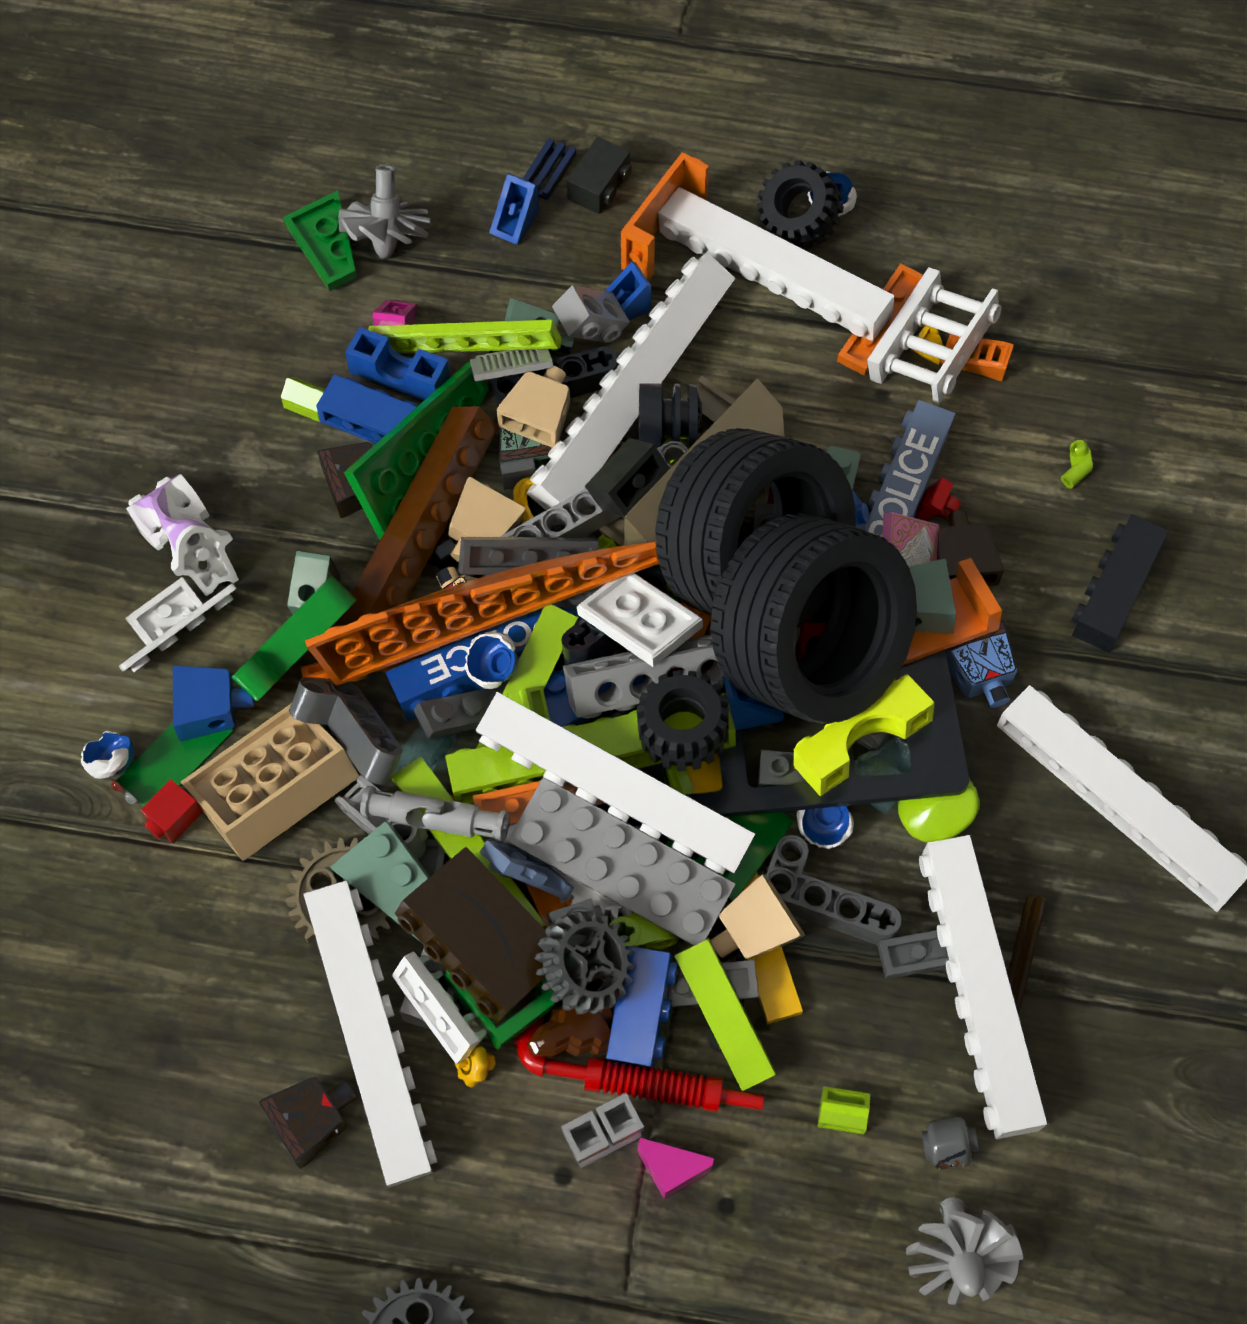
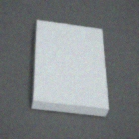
(640, 617)

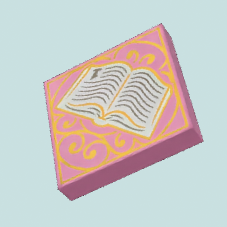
(912, 537)

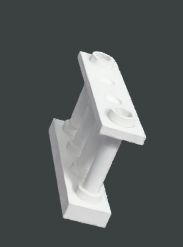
(915, 314)

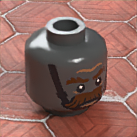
(949, 1143)

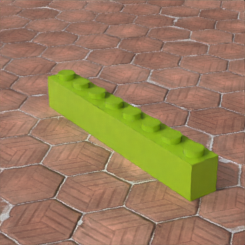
(487, 770)

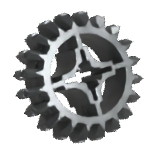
(602, 954)

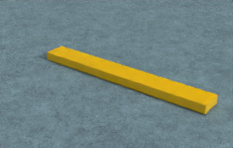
(775, 984)

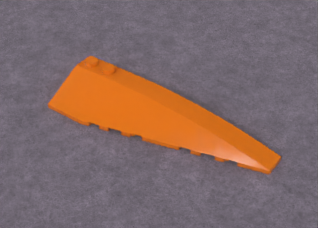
(467, 609)

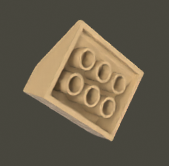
(269, 781)

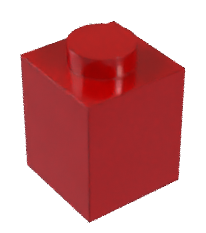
(170, 812)

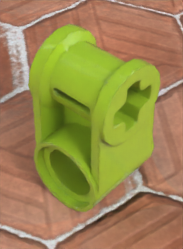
(644, 933)

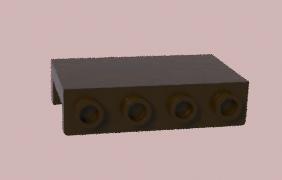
(476, 933)

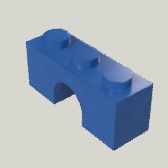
(375, 360)

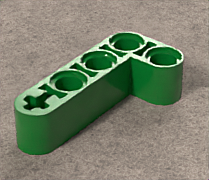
(288, 642)

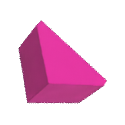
(395, 313)
(672, 1167)

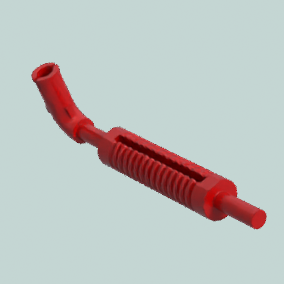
(637, 1081)

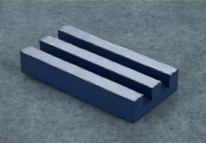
(558, 150)

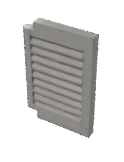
(509, 363)

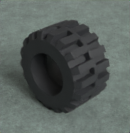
(787, 185)
(677, 695)

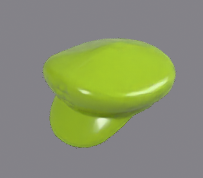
(939, 816)

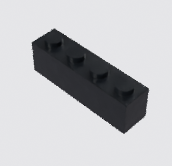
(1119, 583)

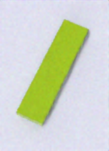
(725, 1014)

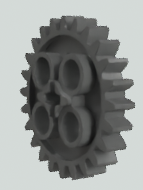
(441, 1307)

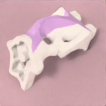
(177, 515)

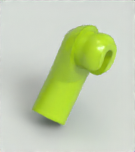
(1081, 464)

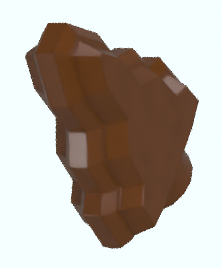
(572, 1033)

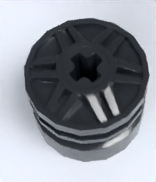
(669, 417)

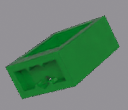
(516, 1024)

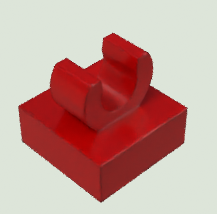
(938, 501)

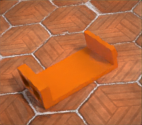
(639, 232)
(975, 614)

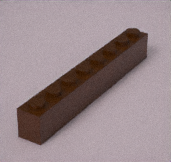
(422, 513)

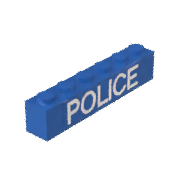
(443, 670)

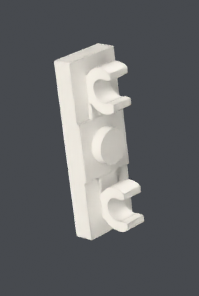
(437, 1006)

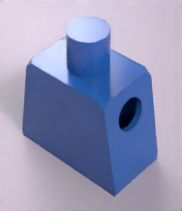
(205, 701)

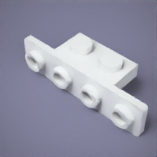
(166, 615)

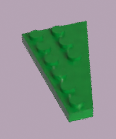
(391, 464)

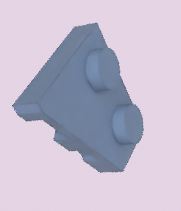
(513, 862)

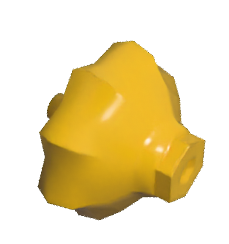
(476, 1066)

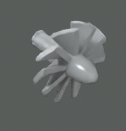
(384, 218)
(973, 1253)

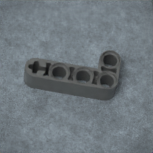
(353, 724)
(833, 898)

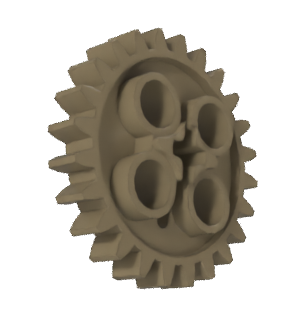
(320, 870)

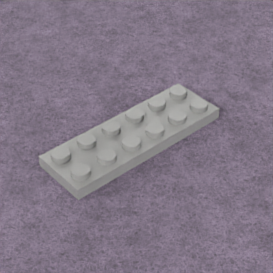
(621, 862)

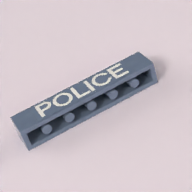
(912, 465)

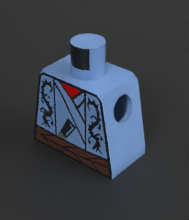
(984, 666)

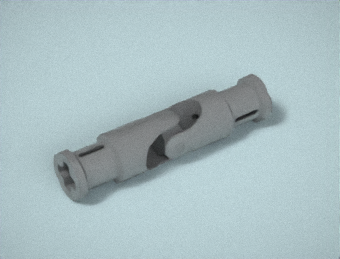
(440, 814)

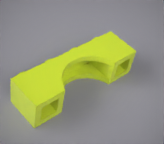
(825, 757)

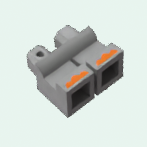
(599, 1135)

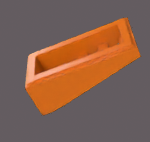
(990, 348)

